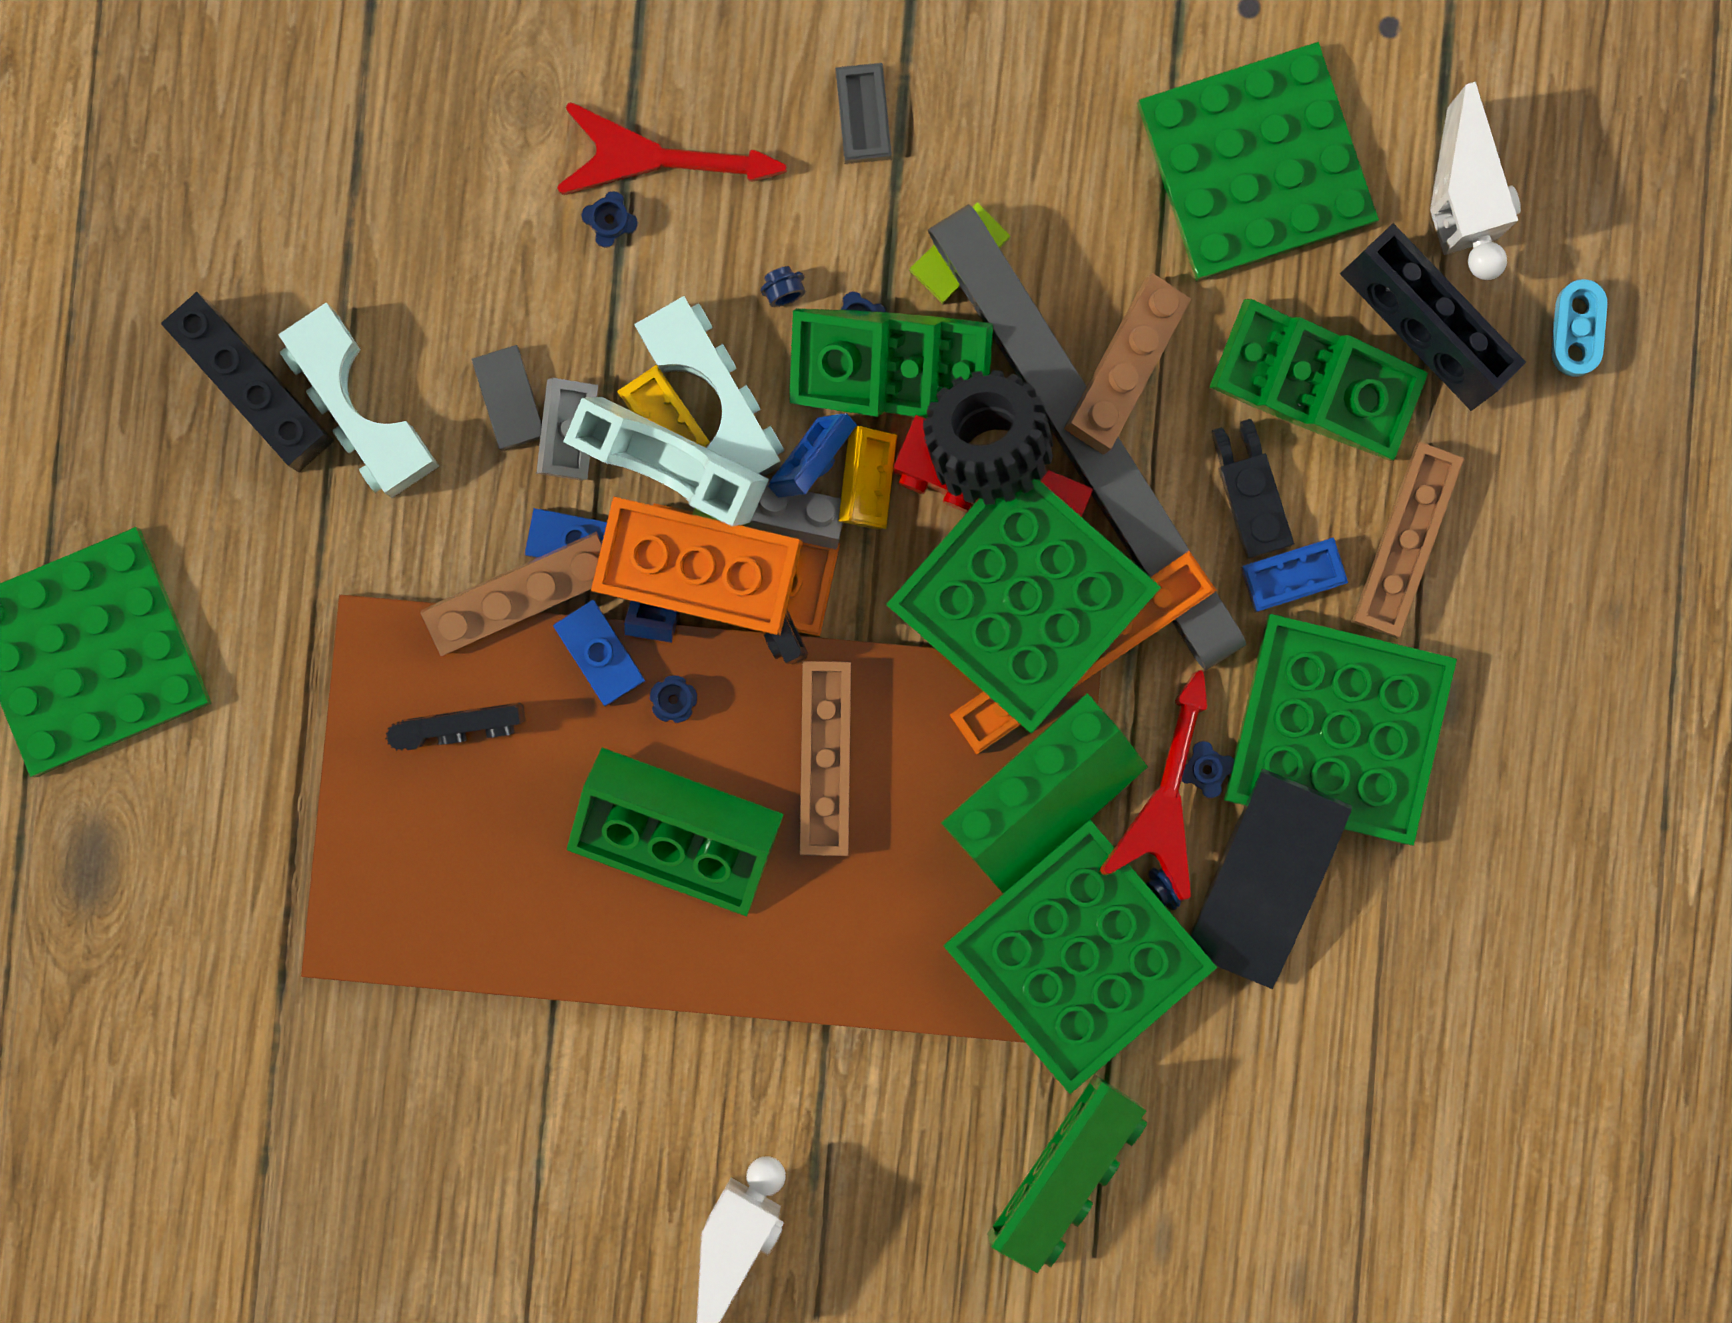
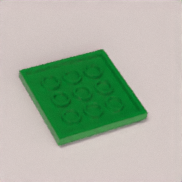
(1257, 161)
(1024, 600)
(92, 653)
(1344, 721)
(1079, 957)

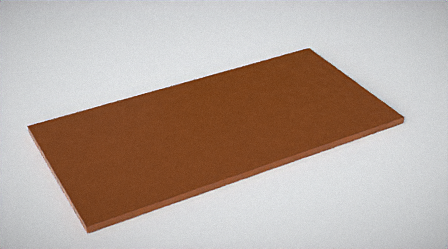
(459, 868)

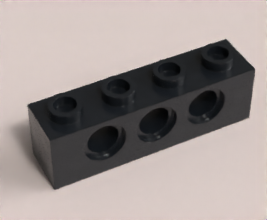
(1433, 317)
(247, 382)

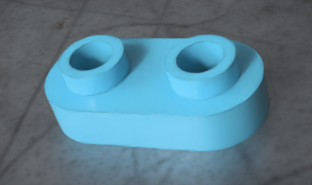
(1577, 329)

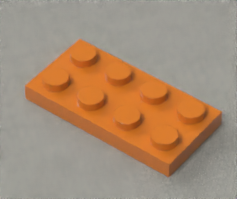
(697, 565)

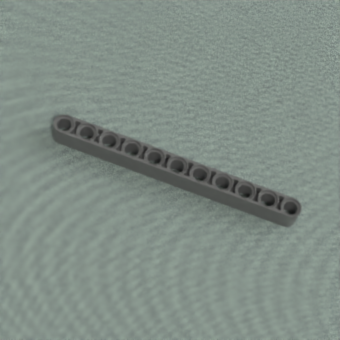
(1113, 476)

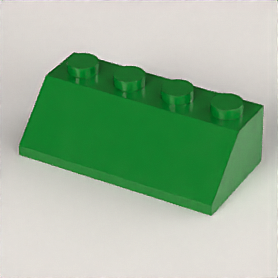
(1045, 793)
(673, 831)
(1066, 1175)

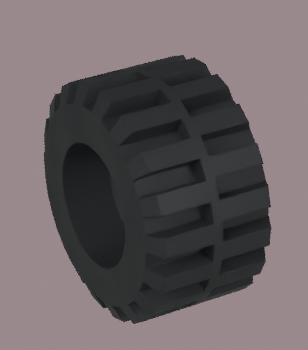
(983, 406)

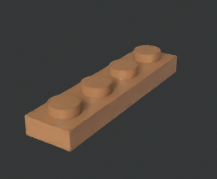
(1127, 364)
(1408, 540)
(513, 595)
(825, 758)

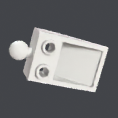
(1470, 189)
(735, 1233)

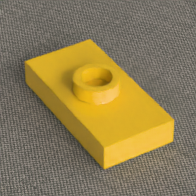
(657, 401)
(867, 478)

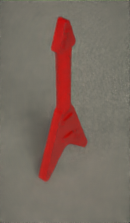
(627, 154)
(1161, 822)

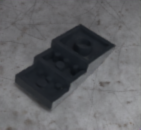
(1269, 877)

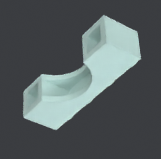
(680, 343)
(325, 353)
(695, 472)

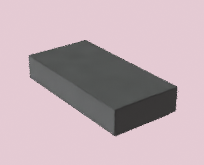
(863, 113)
(508, 397)

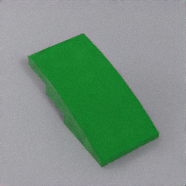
(882, 359)
(1319, 379)

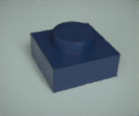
(651, 622)

